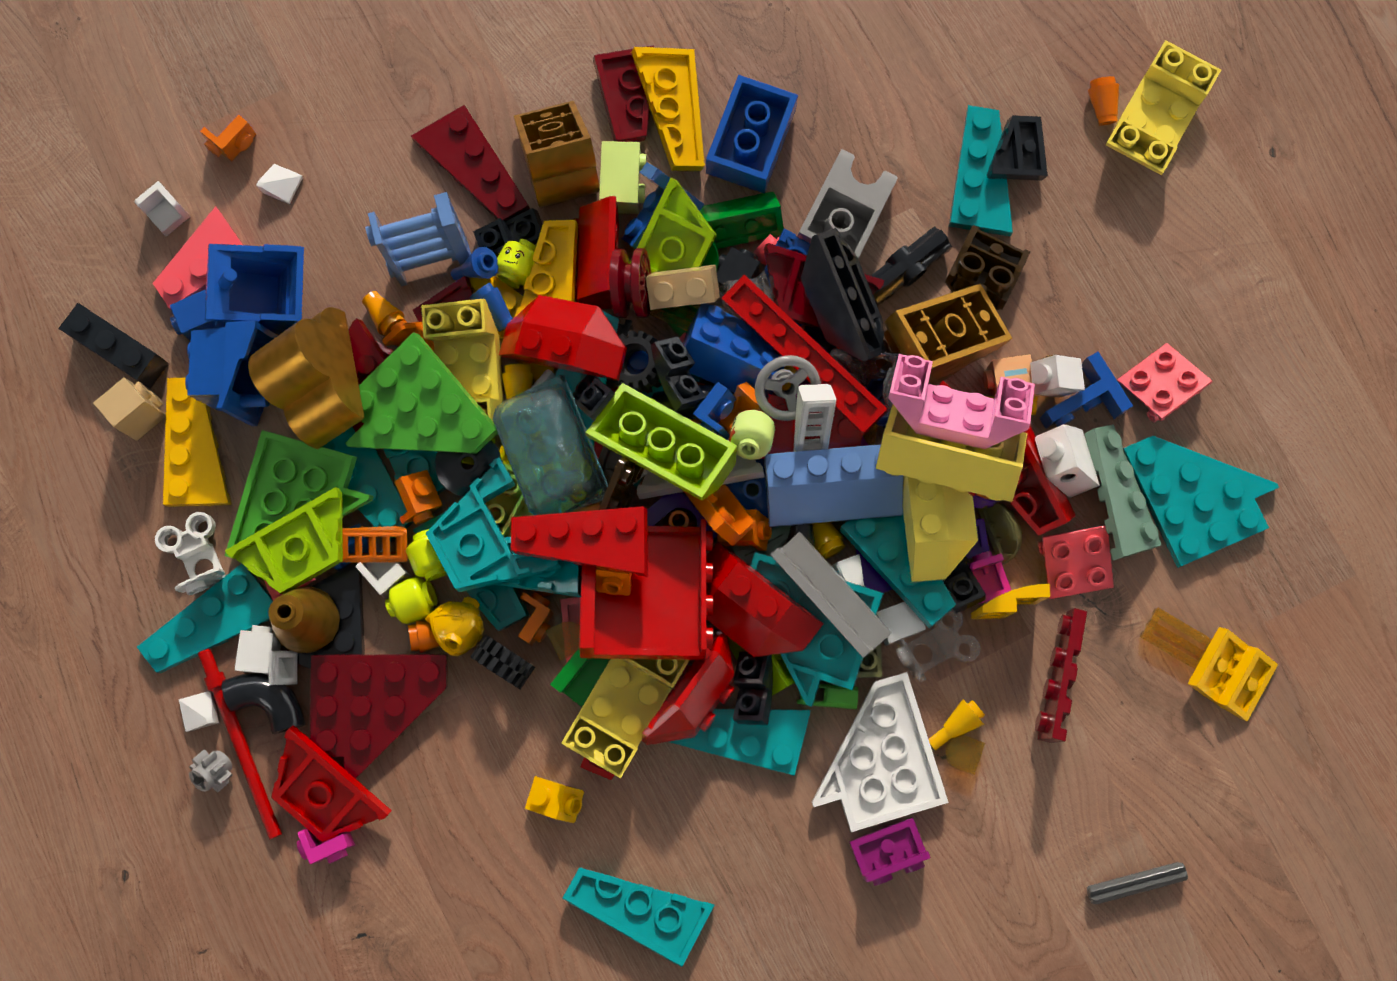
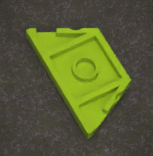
(676, 232)
(296, 545)

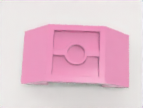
(958, 414)

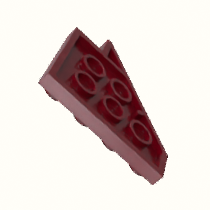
(369, 700)

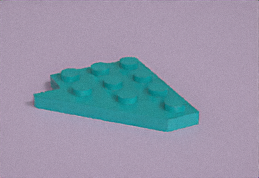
(1196, 499)
(829, 653)

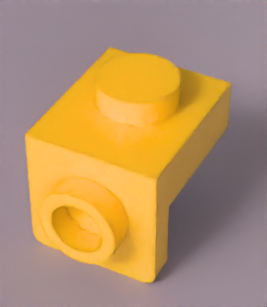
(554, 800)

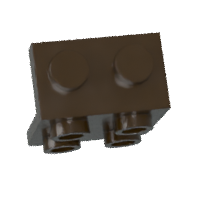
(620, 477)

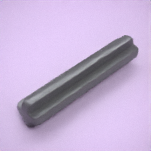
(1137, 883)

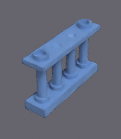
(420, 239)

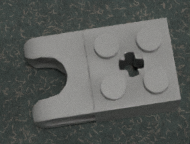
(847, 204)

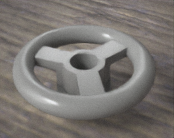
(779, 379)

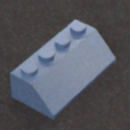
(829, 486)

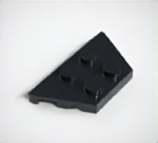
(347, 594)

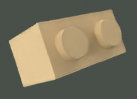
(682, 287)
(131, 408)

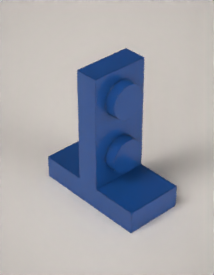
(638, 225)
(1103, 386)

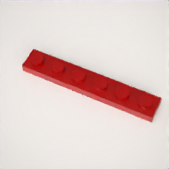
(790, 339)

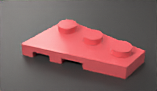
(188, 269)

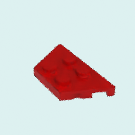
(322, 791)

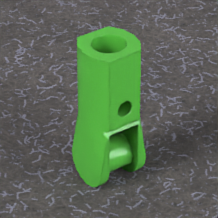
(836, 697)

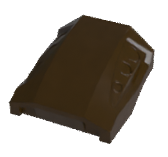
(988, 263)

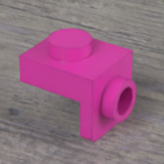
(990, 574)
(331, 850)

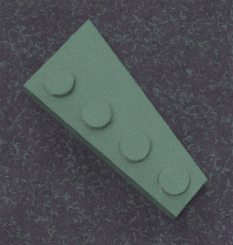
(1125, 503)

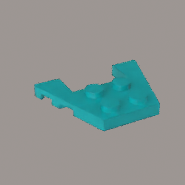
(473, 544)

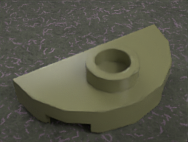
(1002, 529)

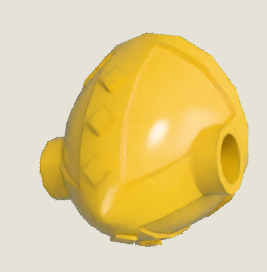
(457, 623)

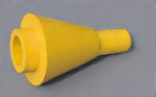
(962, 720)

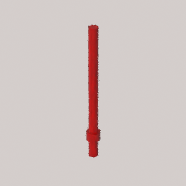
(214, 683)

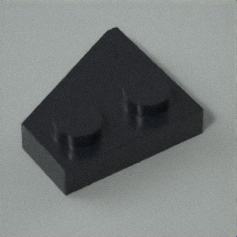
(1020, 151)

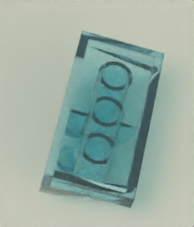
(550, 449)

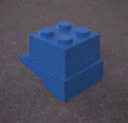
(255, 285)
(221, 371)

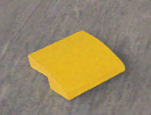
(1007, 603)
(1233, 674)

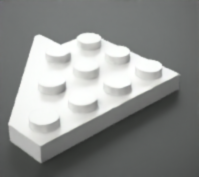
(884, 760)

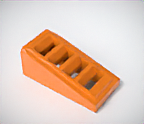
(385, 532)

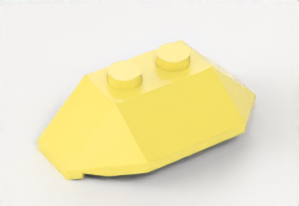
(937, 528)

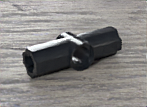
(910, 263)

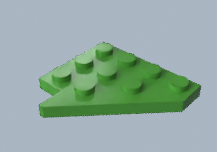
(419, 406)
(288, 476)

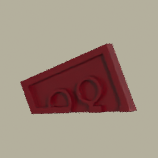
(622, 95)

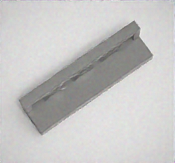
(831, 594)

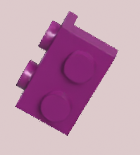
(889, 851)

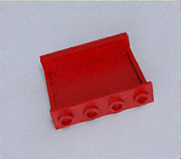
(663, 612)

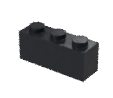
(113, 345)

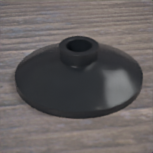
(458, 479)

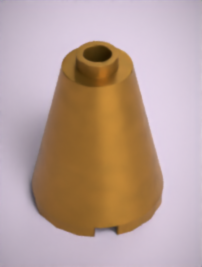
(304, 619)

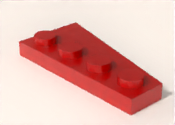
(593, 538)

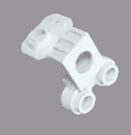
(192, 548)

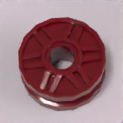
(629, 282)

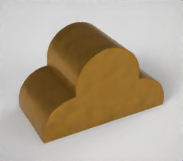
(558, 153)
(948, 331)
(311, 377)

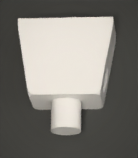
(1066, 453)

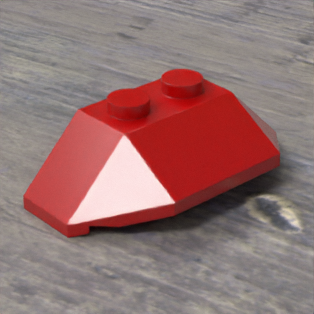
(565, 338)
(754, 609)
(695, 696)

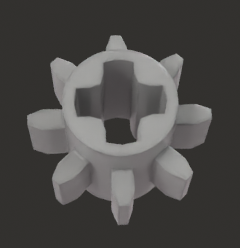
(210, 771)

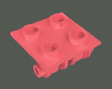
(1164, 382)
(1077, 561)

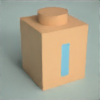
(1009, 368)

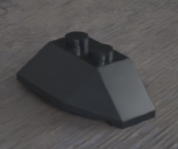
(842, 297)

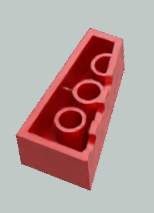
(1036, 497)

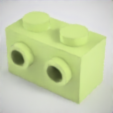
(621, 174)

